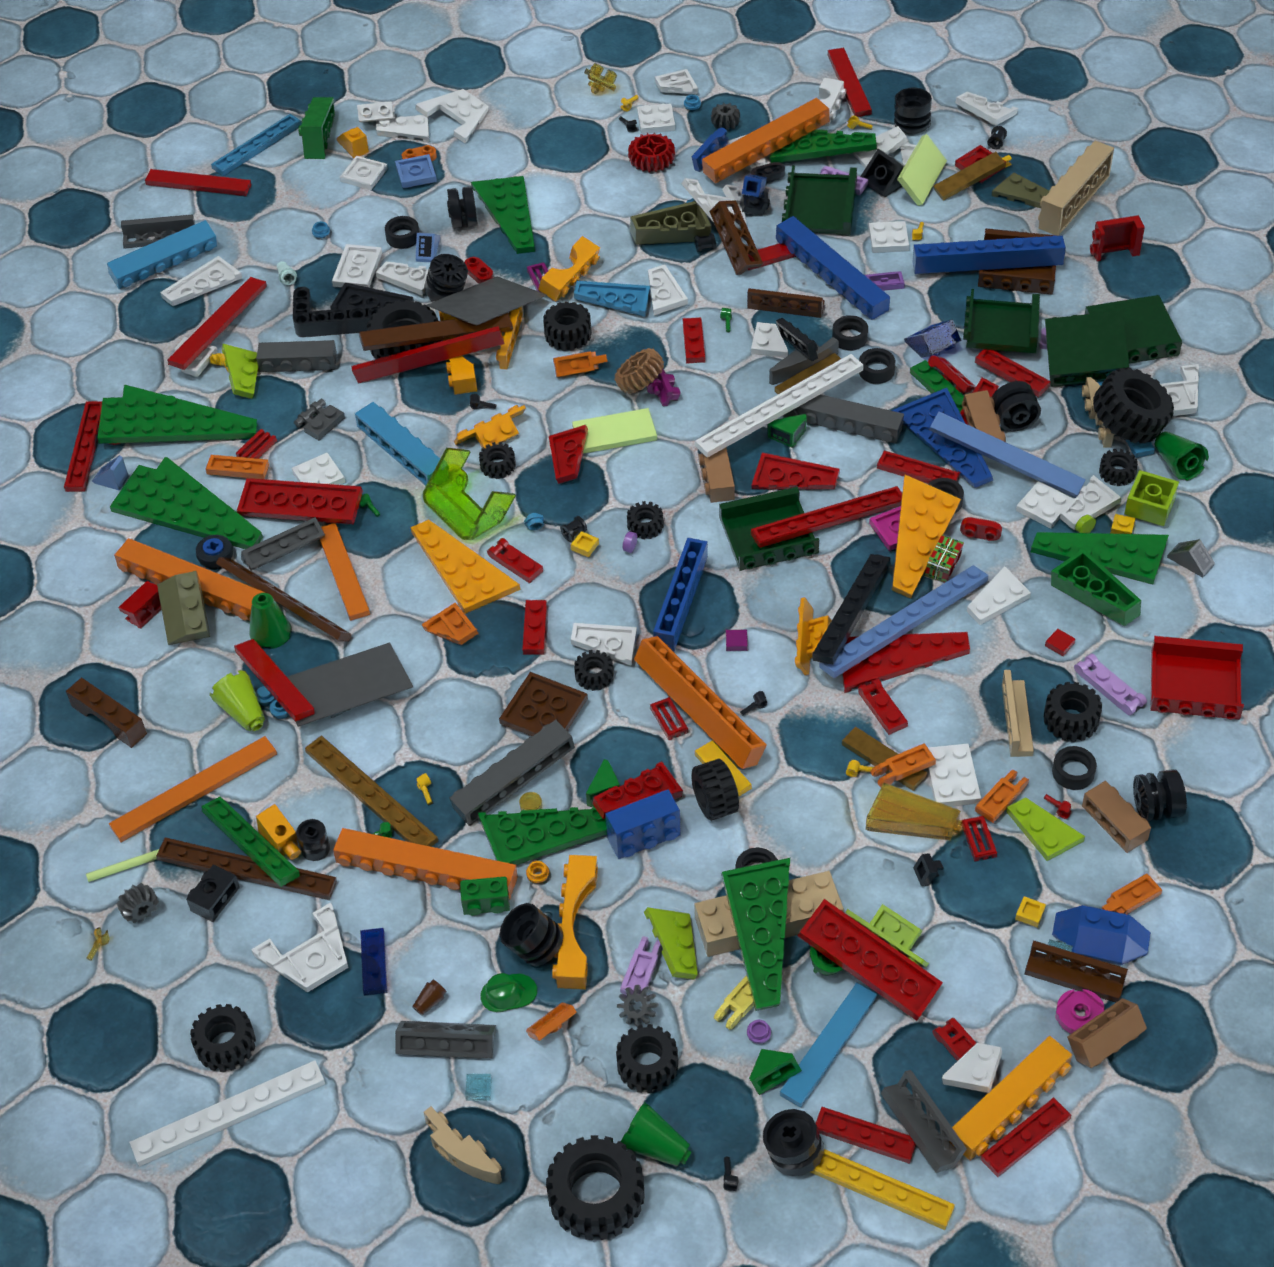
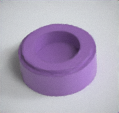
(629, 542)

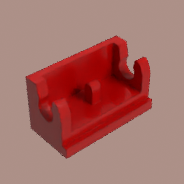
(142, 605)

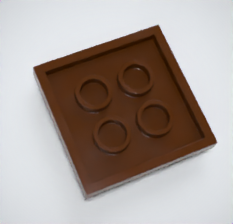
(540, 703)

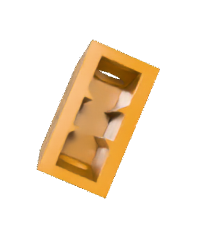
(278, 831)

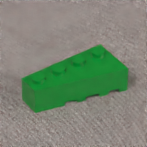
(317, 127)
(1096, 587)

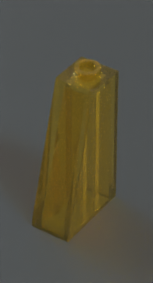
(912, 815)

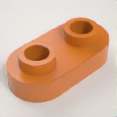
(420, 151)

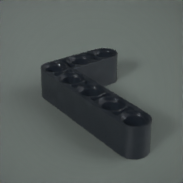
(327, 322)

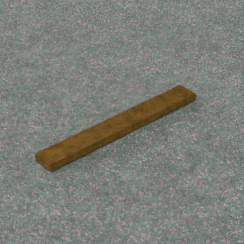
(370, 793)

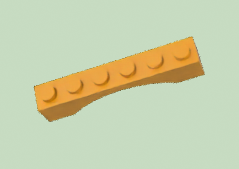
(461, 370)
(581, 881)

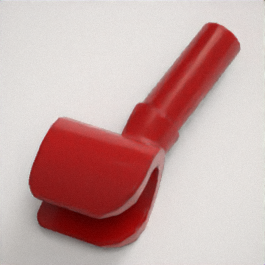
(1063, 808)

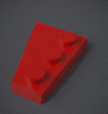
(567, 452)

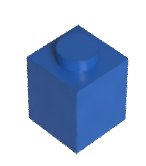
(754, 185)

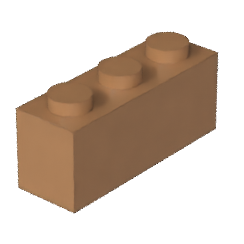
(981, 414)
(718, 476)
(1116, 816)
(1107, 1033)

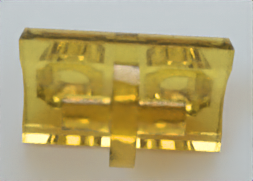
(607, 81)

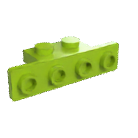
(894, 929)

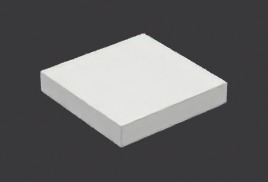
(363, 172)

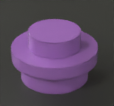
(758, 1031)

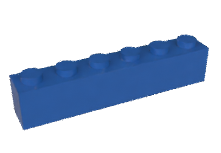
(681, 592)

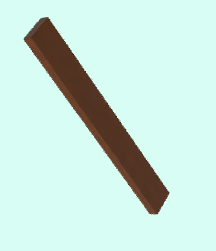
(428, 332)
(284, 599)
(243, 867)

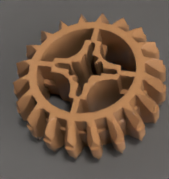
(639, 370)

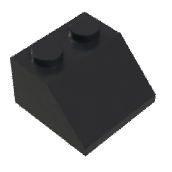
(883, 173)

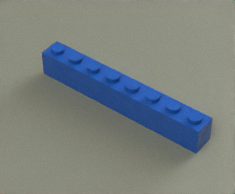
(988, 254)
(833, 268)

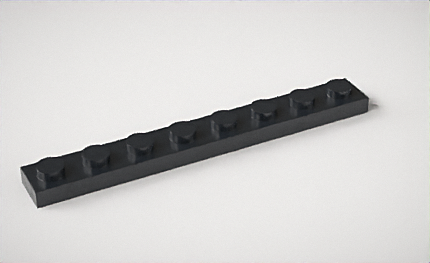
(851, 609)

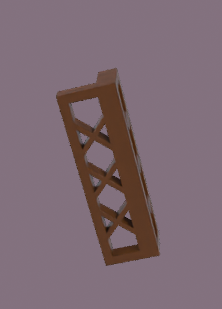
(732, 236)
(785, 303)
(1075, 974)

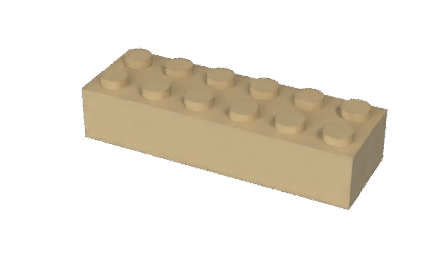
(1075, 188)
(803, 898)

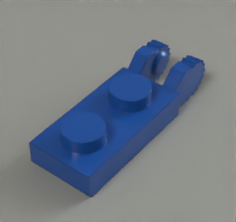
(711, 145)

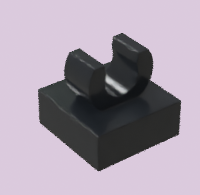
(927, 869)

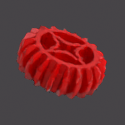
(651, 152)

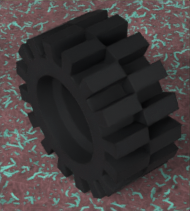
(497, 452)
(1118, 475)
(645, 511)
(593, 679)

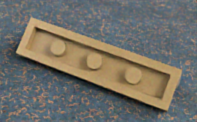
(1017, 716)

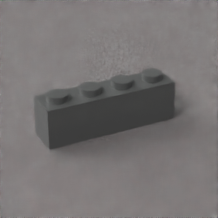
(296, 356)

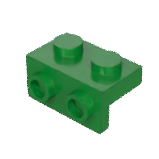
(484, 895)

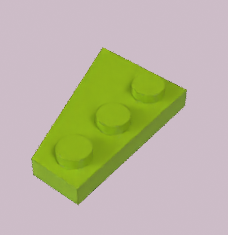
(242, 370)
(1043, 829)
(676, 938)

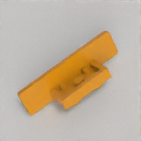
(497, 430)
(809, 634)

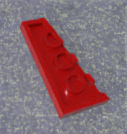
(787, 473)
(633, 790)

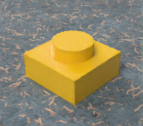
(1122, 524)
(584, 544)
(1030, 911)

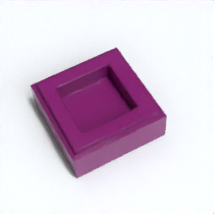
(736, 640)

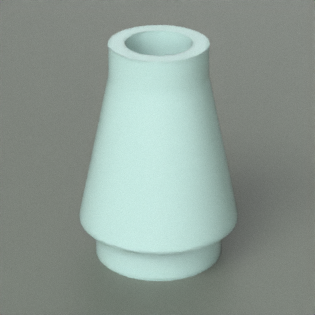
(286, 273)

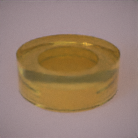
(530, 801)

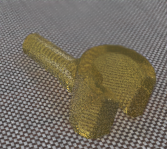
(99, 941)

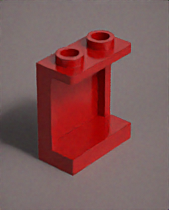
(1117, 235)

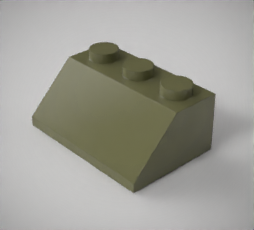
(183, 608)

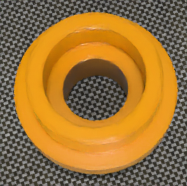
(537, 866)

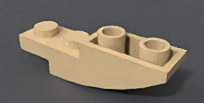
(1088, 392)
(462, 1153)

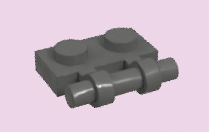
(323, 422)

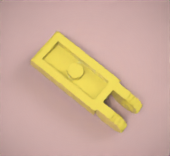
(739, 1001)

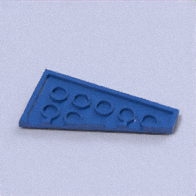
(918, 419)

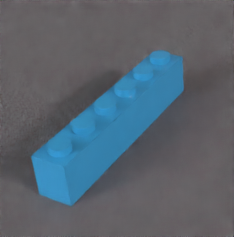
(162, 254)
(397, 441)

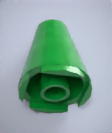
(1181, 455)
(267, 622)
(655, 1138)

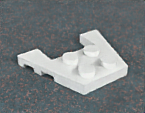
(461, 107)
(708, 201)
(1185, 392)
(312, 960)

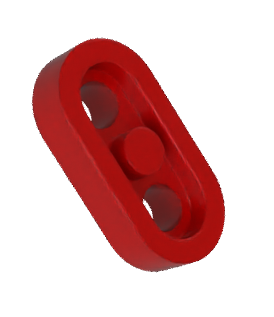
(478, 269)
(981, 528)

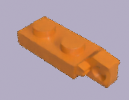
(577, 363)
(1133, 895)

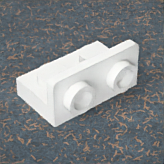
(375, 111)

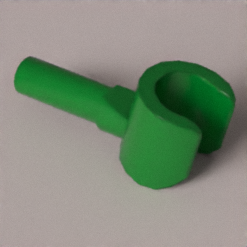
(726, 314)
(366, 501)
(384, 830)

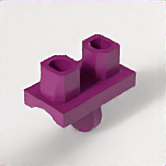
(664, 388)

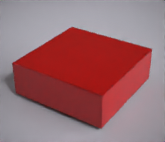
(1060, 642)

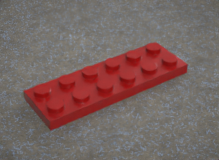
(300, 501)
(870, 959)

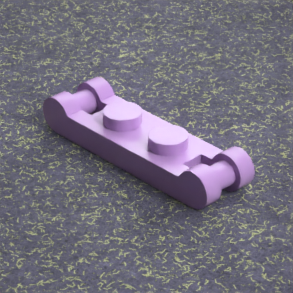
(1110, 685)

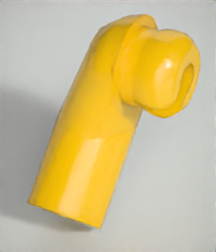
(218, 359)

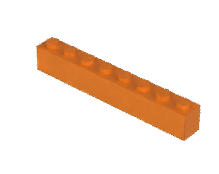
(765, 140)
(159, 566)
(700, 702)
(417, 860)

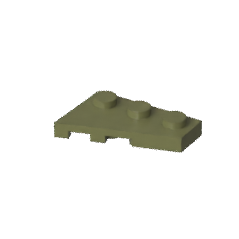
(1021, 189)

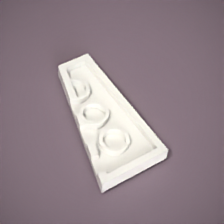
(203, 280)

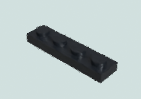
(797, 339)

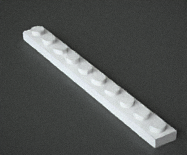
(778, 405)

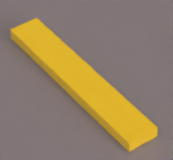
(885, 1189)

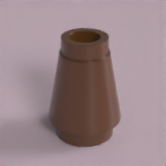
(429, 997)

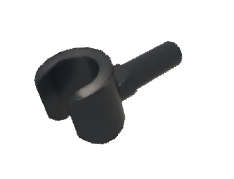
(630, 125)
(475, 402)
(760, 702)
(730, 1181)

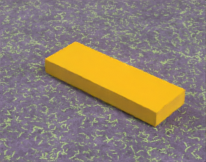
(712, 752)

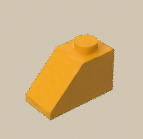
(354, 142)

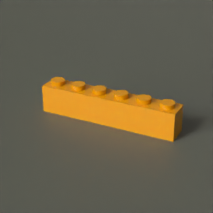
(1012, 1096)

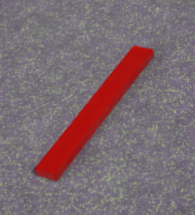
(216, 323)
(428, 354)
(827, 517)

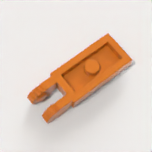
(904, 764)
(1001, 796)

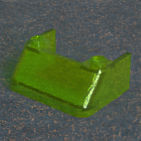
(454, 506)

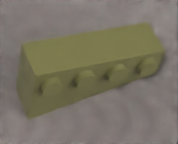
(670, 224)

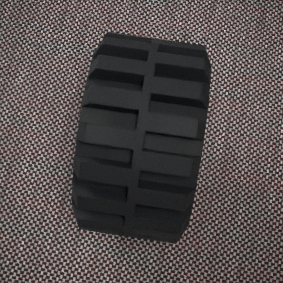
(567, 326)
(1076, 698)
(715, 789)
(216, 1022)
(642, 1041)

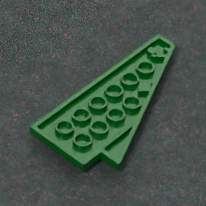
(162, 418)
(181, 503)

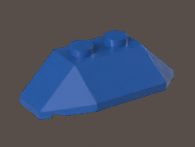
(1102, 934)

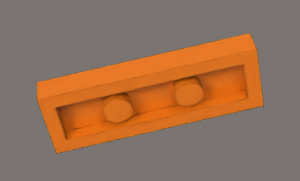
(237, 466)

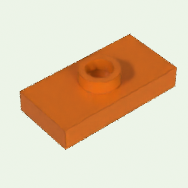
(551, 1021)

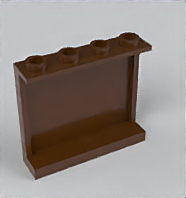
(1023, 279)

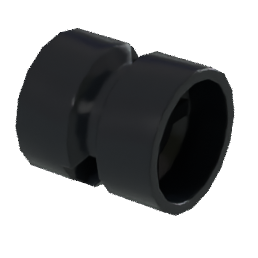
(313, 840)

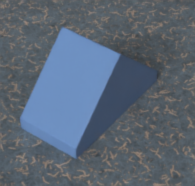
(112, 474)

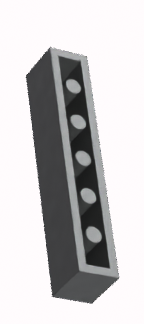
(852, 417)
(512, 772)

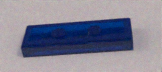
(373, 961)

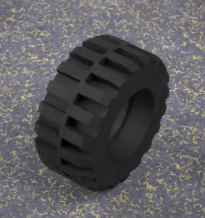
(399, 315)
(1133, 405)
(589, 1157)

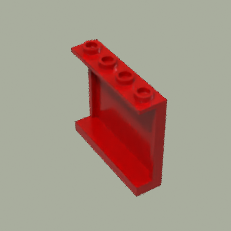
(1196, 677)

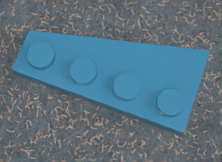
(613, 295)

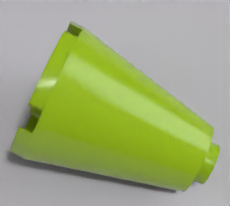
(239, 700)

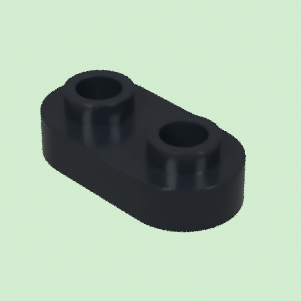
(771, 171)

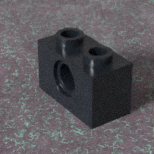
(211, 904)

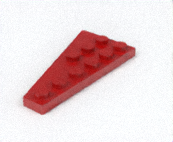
(905, 655)

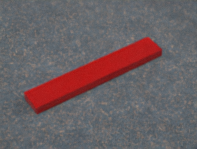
(846, 73)
(198, 182)
(84, 448)
(274, 680)

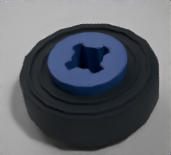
(212, 548)

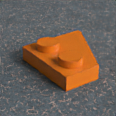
(451, 625)

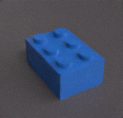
(643, 824)

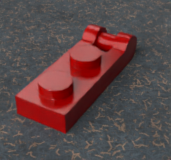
(952, 374)
(515, 560)
(883, 707)
(958, 1044)

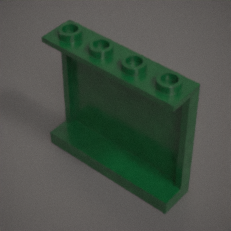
(821, 201)
(1002, 324)
(1147, 326)
(1085, 347)
(748, 513)

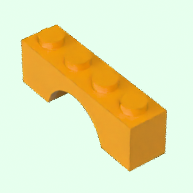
(558, 281)

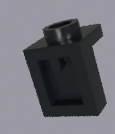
(755, 205)

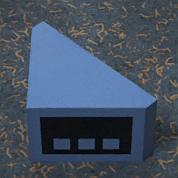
(426, 246)

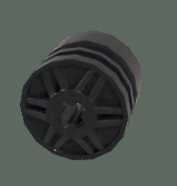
(912, 110)
(445, 276)
(1160, 795)
(531, 934)

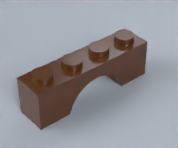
(121, 721)

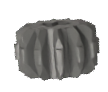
(725, 116)
(137, 902)
(637, 1015)

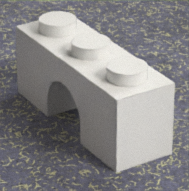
(831, 93)

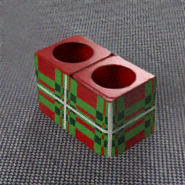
(944, 559)

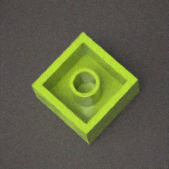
(1151, 498)

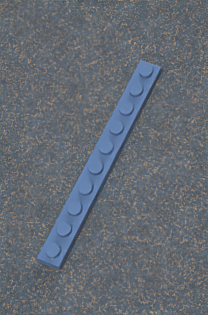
(906, 620)

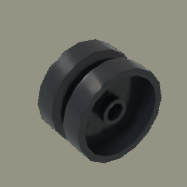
(462, 207)
(1016, 406)
(793, 1142)

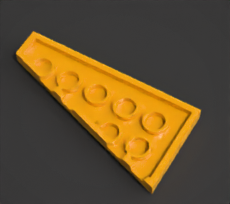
(922, 521)
(464, 572)

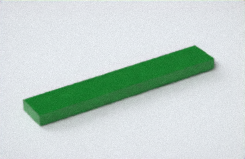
(250, 841)

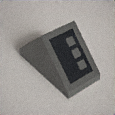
(1192, 556)

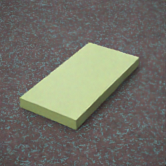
(922, 169)
(618, 430)

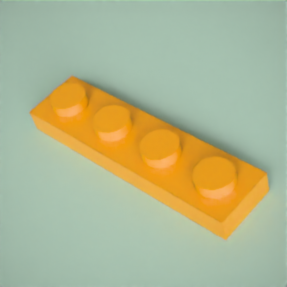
(505, 352)

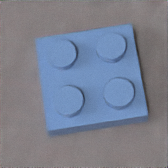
(415, 171)

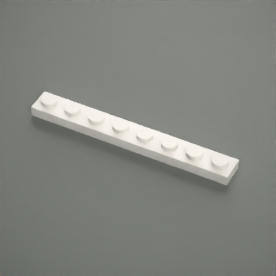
(226, 1113)

